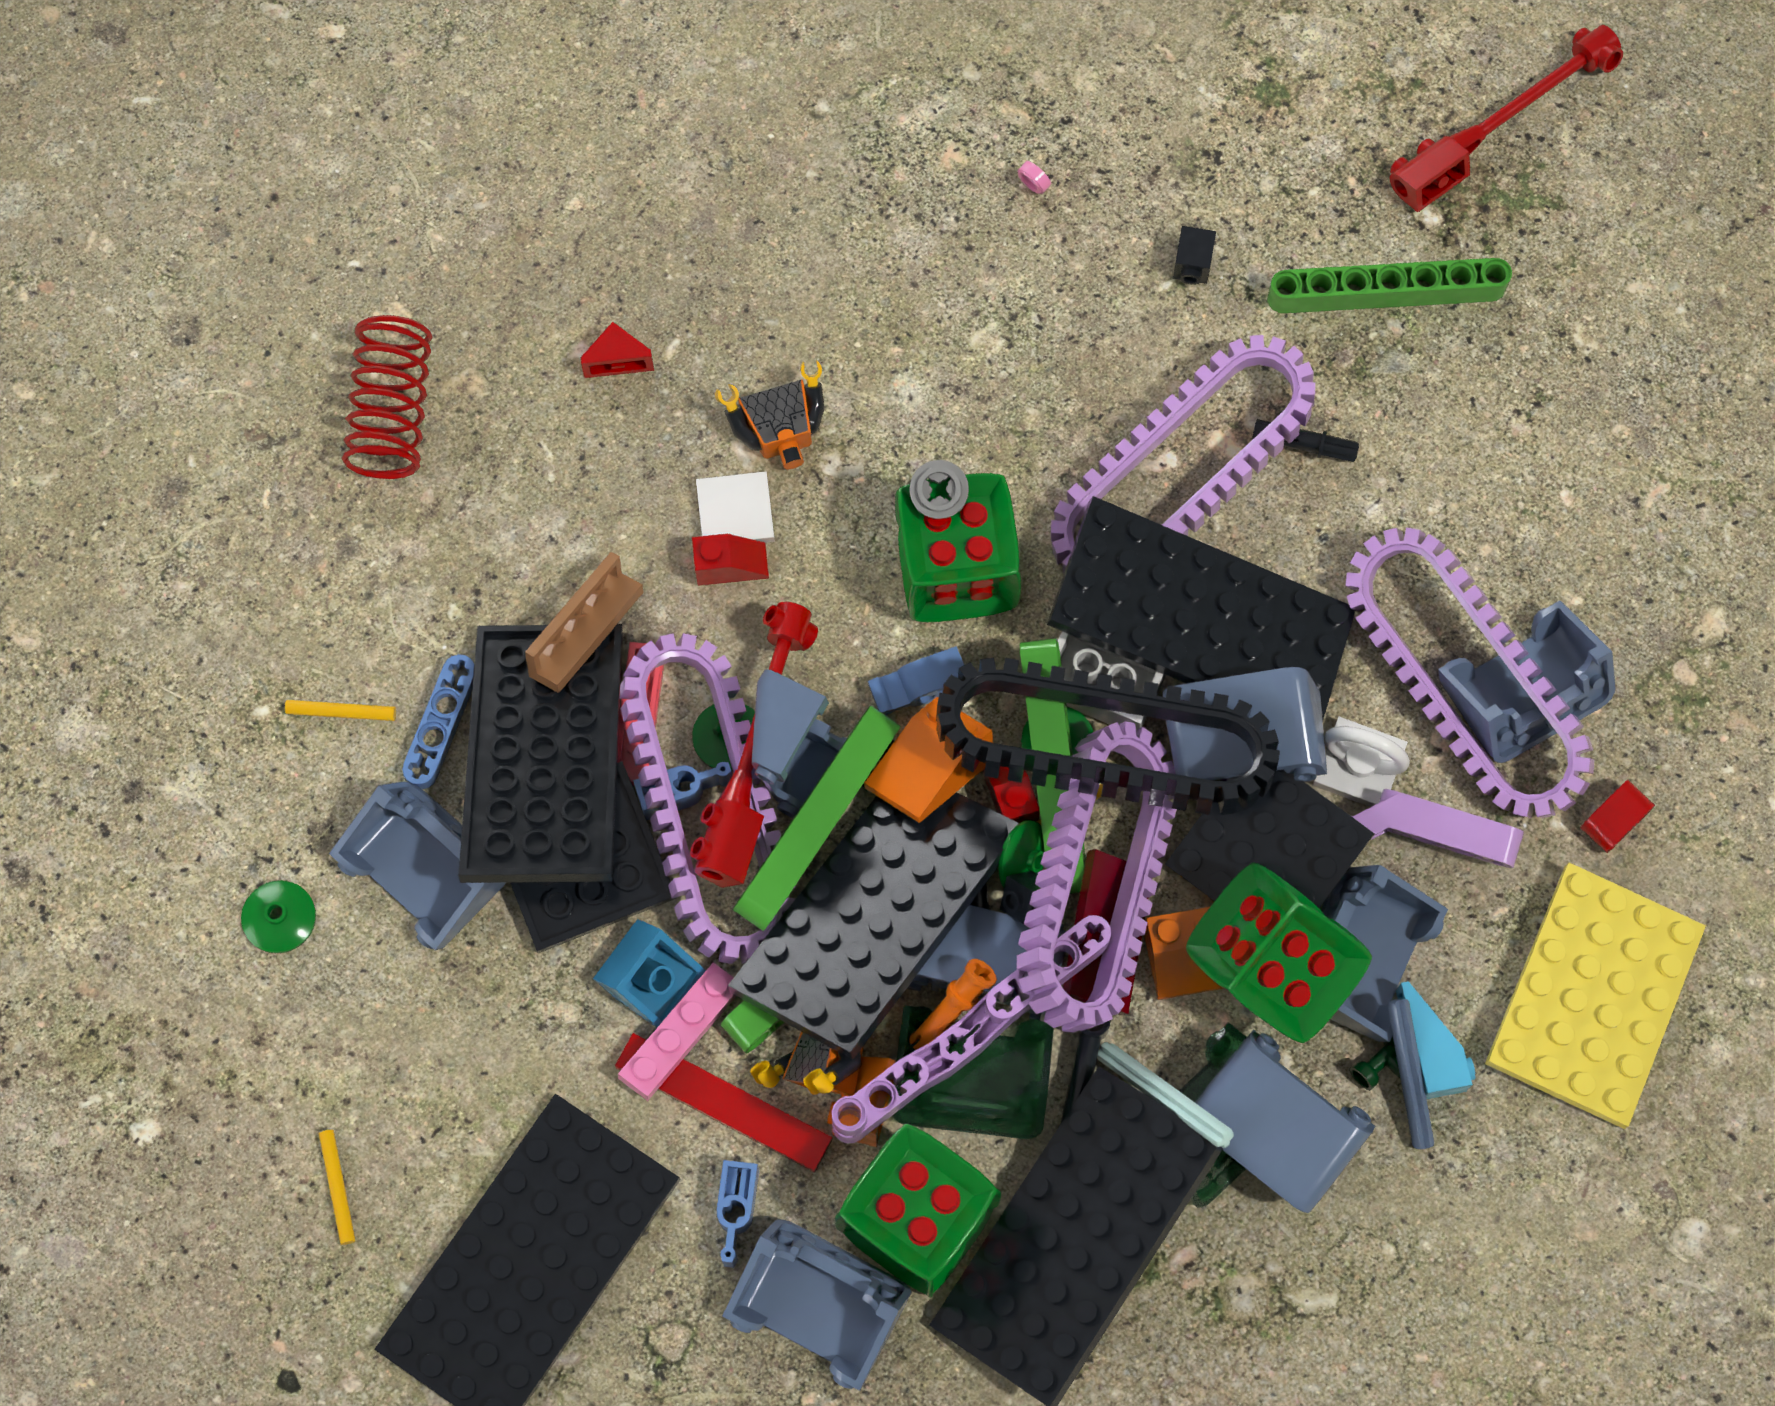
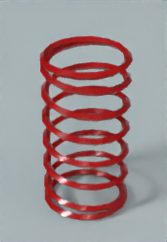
(388, 390)

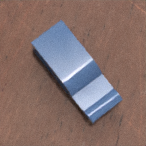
(915, 682)
(700, 782)
(728, 1198)

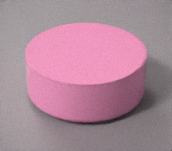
(1034, 177)

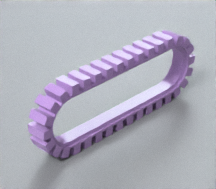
(1175, 412)
(1430, 548)
(634, 688)
(1132, 896)

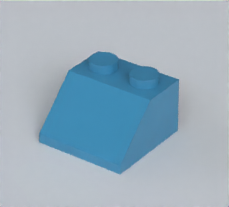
(649, 972)

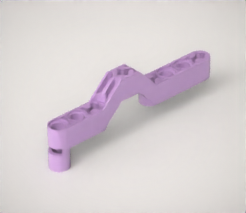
(1442, 827)
(977, 1028)

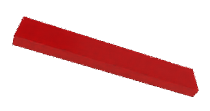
(740, 1111)

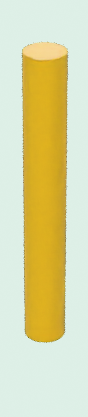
(340, 710)
(337, 1187)

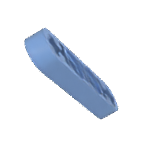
(445, 723)

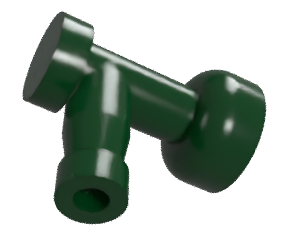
(1366, 1072)

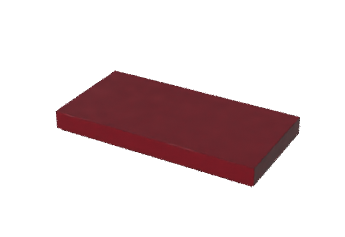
(1097, 897)

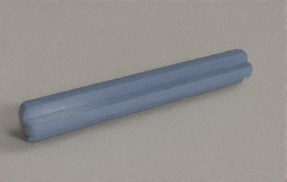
(1410, 1073)

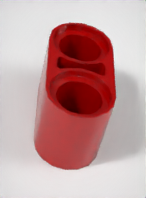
(1617, 816)

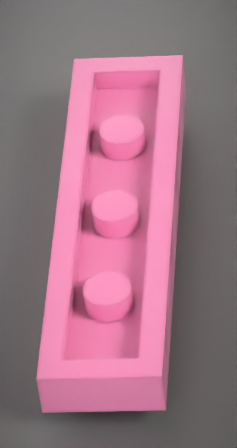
(678, 1032)

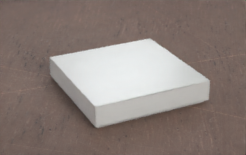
(736, 506)

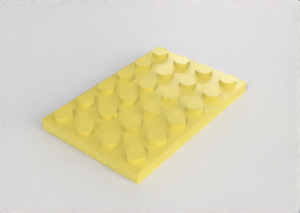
(1596, 995)

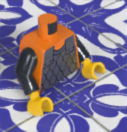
(778, 418)
(813, 1067)

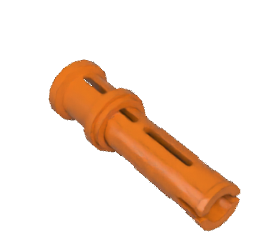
(961, 996)

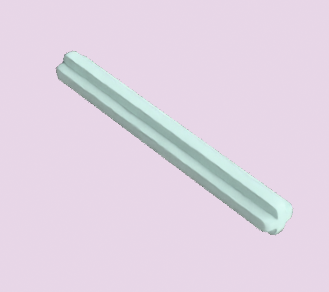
(1165, 1094)

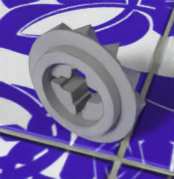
(938, 472)

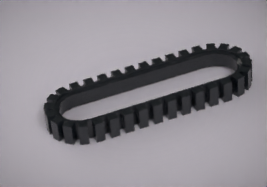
(1227, 794)

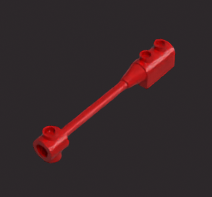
(1447, 161)
(732, 825)

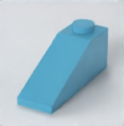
(1440, 1054)

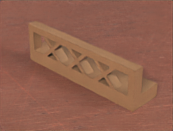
(582, 624)

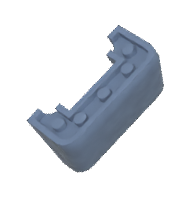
(1289, 703)
(1499, 706)
(789, 741)
(415, 856)
(1389, 921)
(980, 936)
(1282, 1125)
(818, 1300)

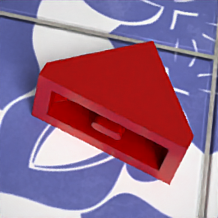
(616, 354)

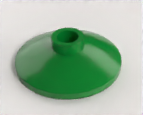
(1022, 850)
(290, 928)

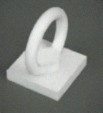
(1361, 762)

